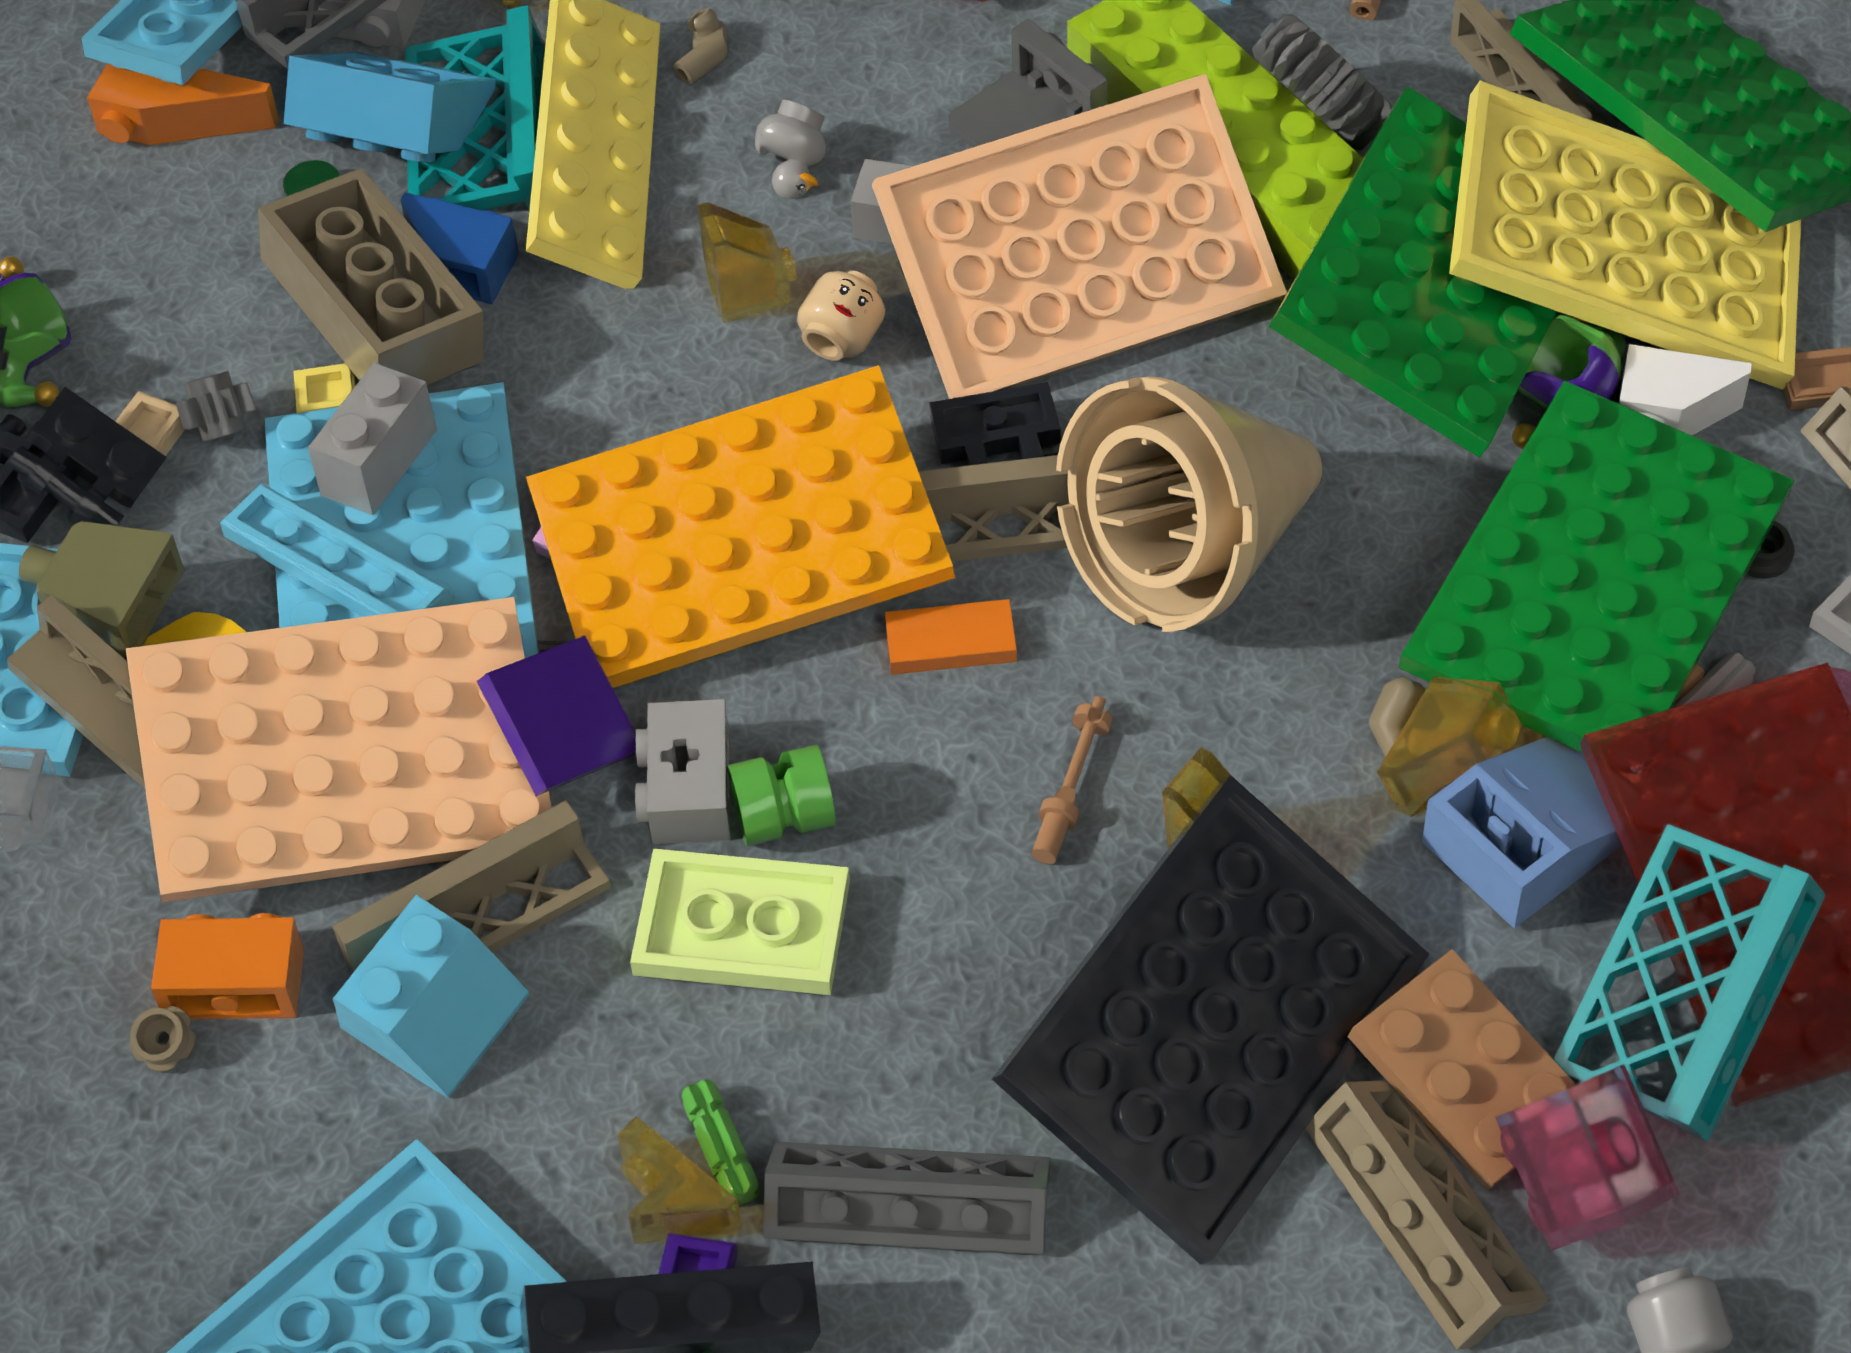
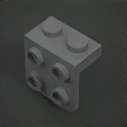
(1041, 89)

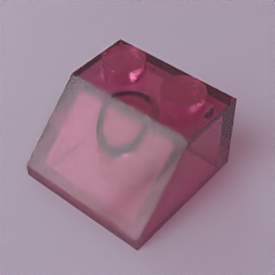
(1586, 1157)

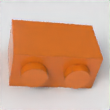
(229, 966)

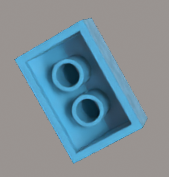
(383, 102)

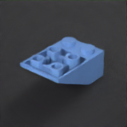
(1521, 827)

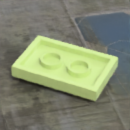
(741, 921)

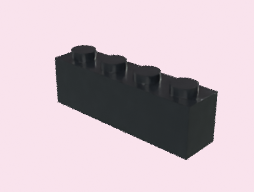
(676, 1312)

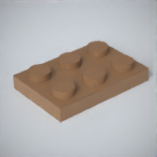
(1458, 1061)

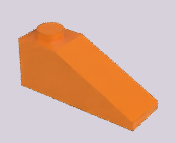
(158, 112)

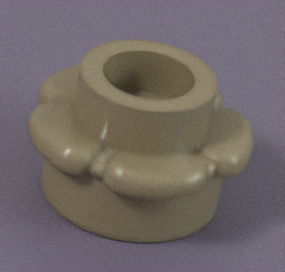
(145, 1036)

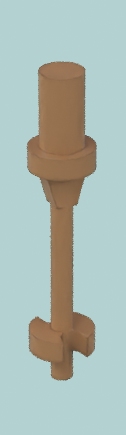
(1060, 812)

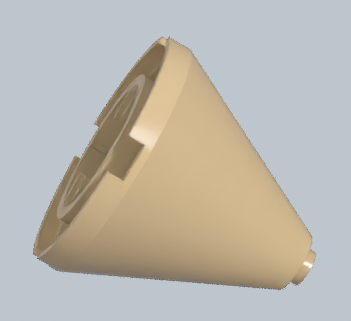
(1176, 498)

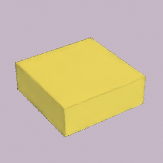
(322, 387)

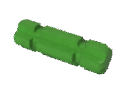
(720, 1140)

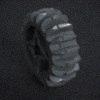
(1322, 80)

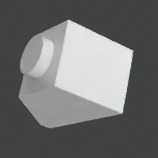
(1682, 387)

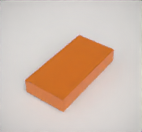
(950, 636)

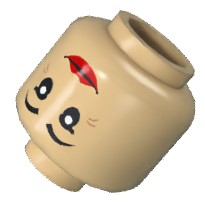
(841, 315)

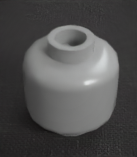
(1679, 1314)

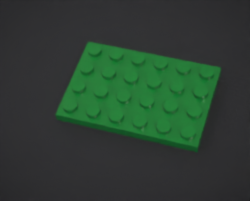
(1703, 100)
(1382, 294)
(1598, 568)

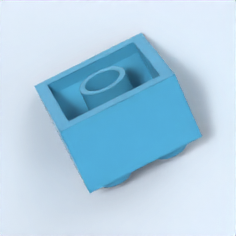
(429, 997)

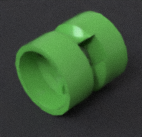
(782, 795)

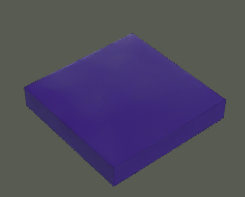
(559, 715)

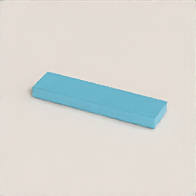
(328, 557)

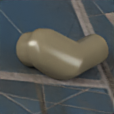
(708, 50)
(1393, 710)

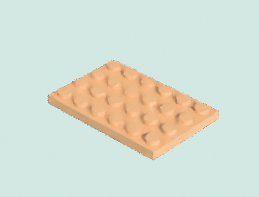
(1079, 239)
(326, 748)

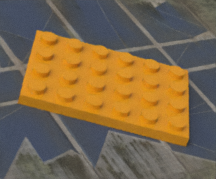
(740, 527)

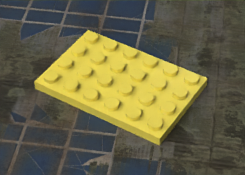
(1619, 237)

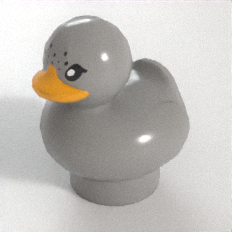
(797, 138)

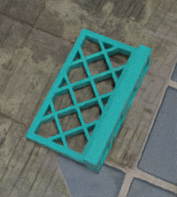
(520, 103)
(1745, 989)

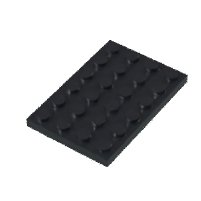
(1211, 1019)

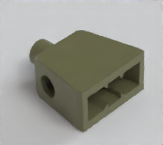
(108, 578)

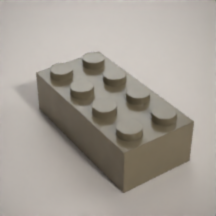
(370, 280)

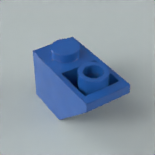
(469, 242)

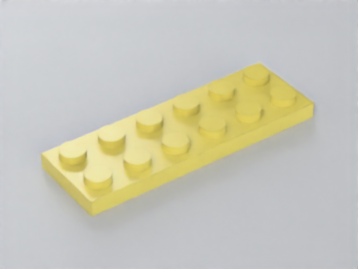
(594, 140)

